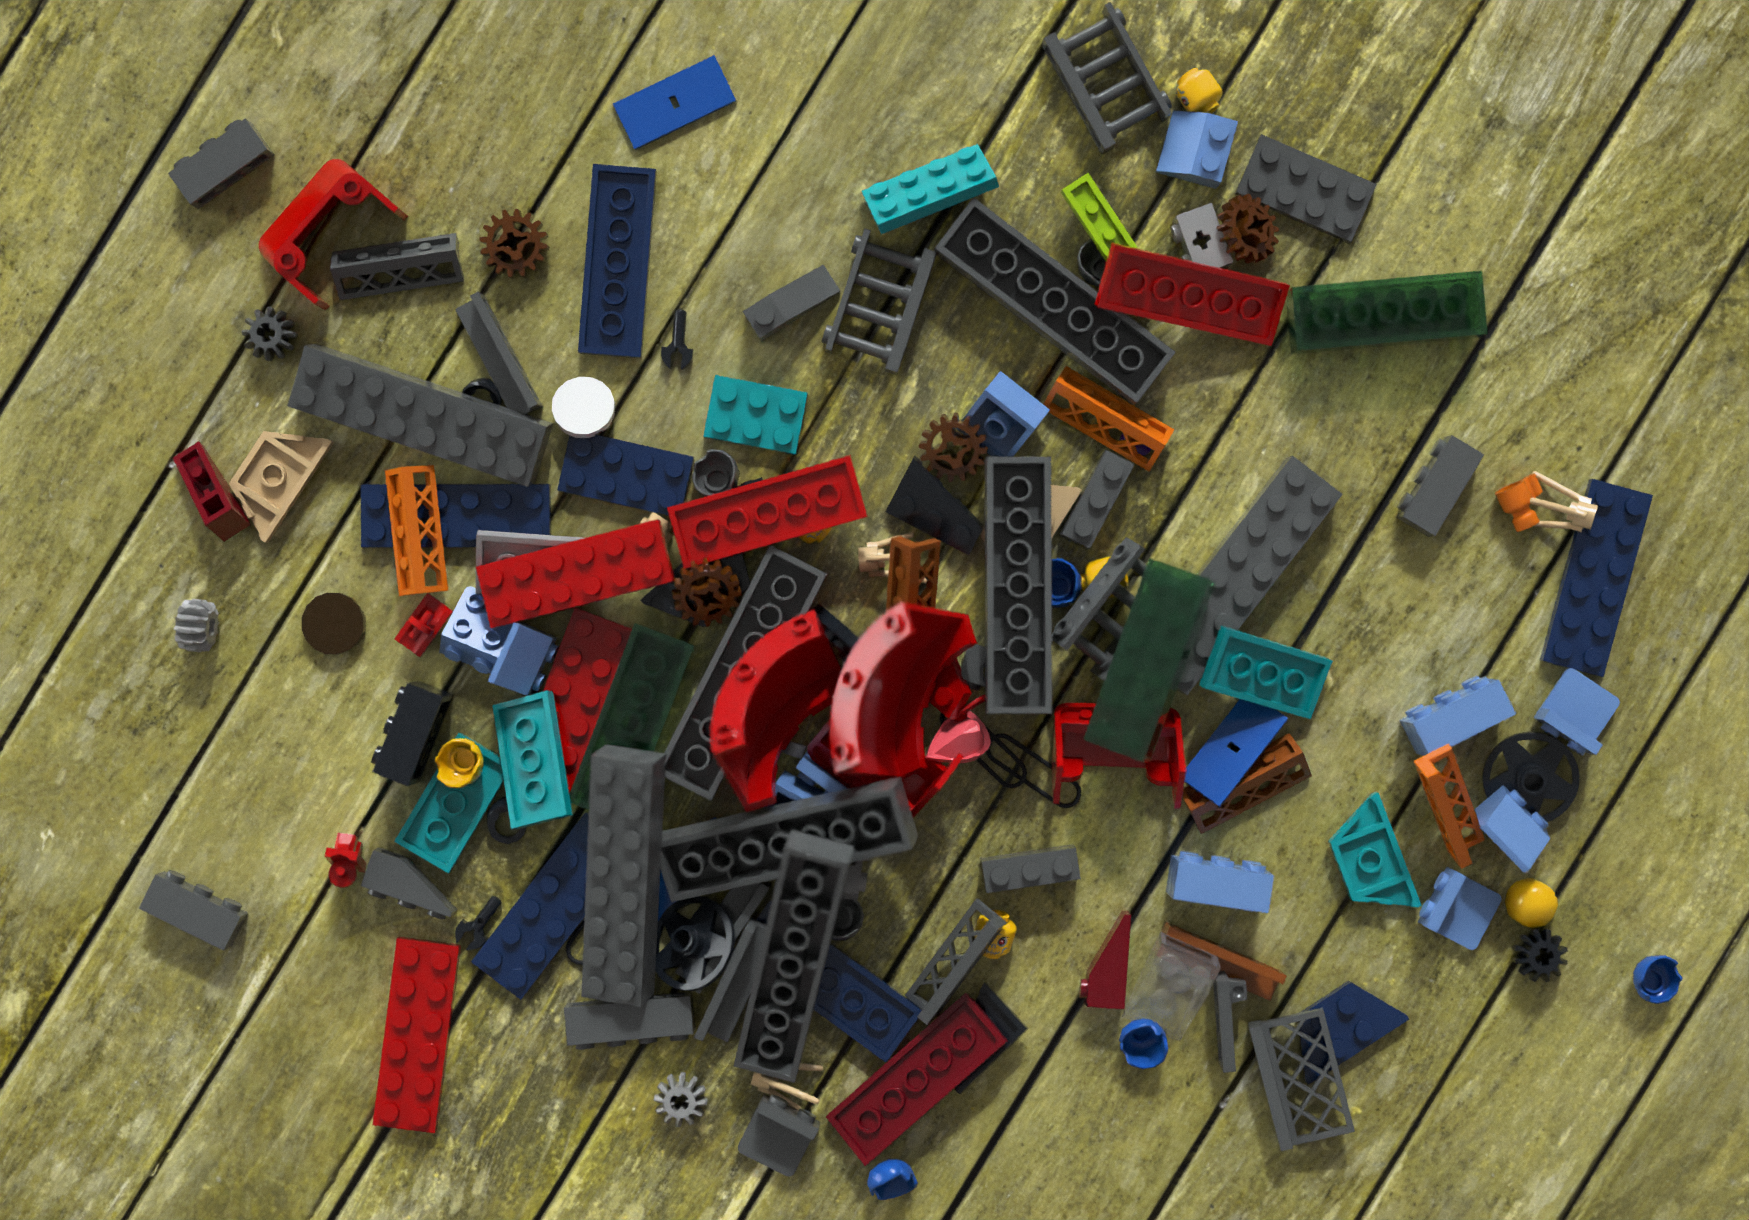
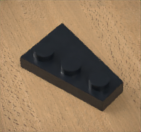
(932, 509)
(1005, 1021)

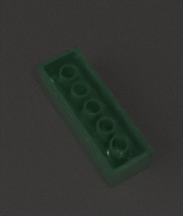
(1386, 312)
(1149, 660)
(637, 699)

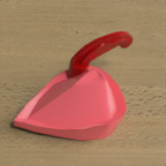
(963, 736)

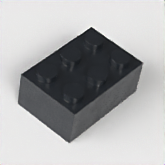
(411, 732)

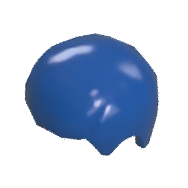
(1065, 583)
(1657, 979)
(1144, 1043)
(891, 1179)

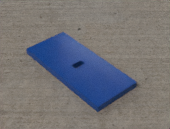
(650, 113)
(1219, 769)

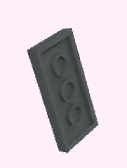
(1306, 188)

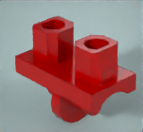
(424, 625)
(345, 860)

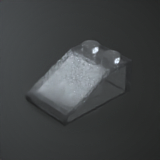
(1173, 985)

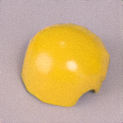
(459, 763)
(1531, 903)

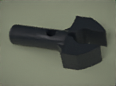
(678, 339)
(478, 924)

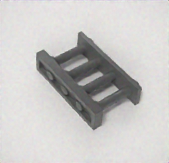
(1075, 77)
(900, 324)
(1088, 606)

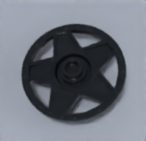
(1533, 773)
(694, 943)

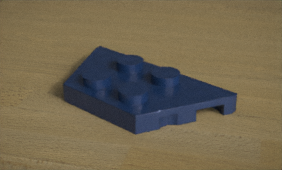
(1353, 1022)

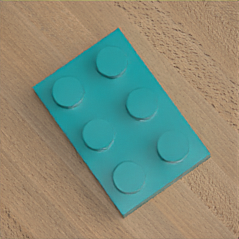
(755, 414)

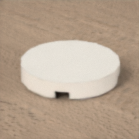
(583, 407)

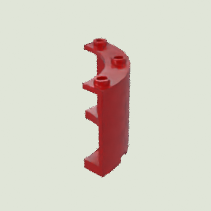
(889, 685)
(766, 699)

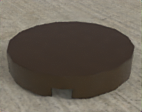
(333, 623)

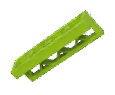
(1096, 215)

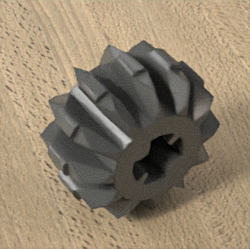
(264, 346)

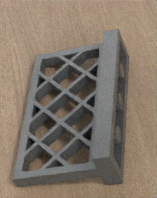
(1274, 1085)

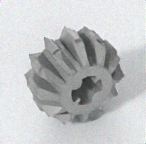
(196, 625)
(683, 1110)

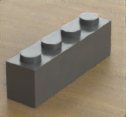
(615, 1023)

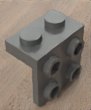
(778, 1134)

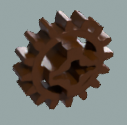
(1246, 213)
(501, 247)
(957, 460)
(705, 590)

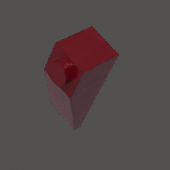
(210, 492)
(1108, 970)

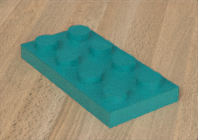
(930, 188)
(1265, 672)
(532, 760)
(449, 816)

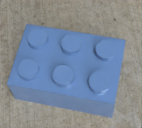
(1457, 715)
(1219, 882)

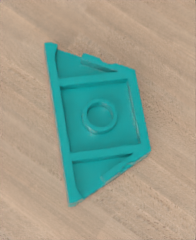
(1372, 858)

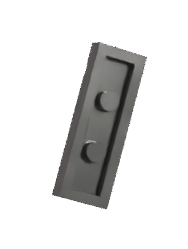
(1225, 993)

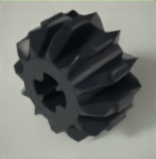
(1549, 960)

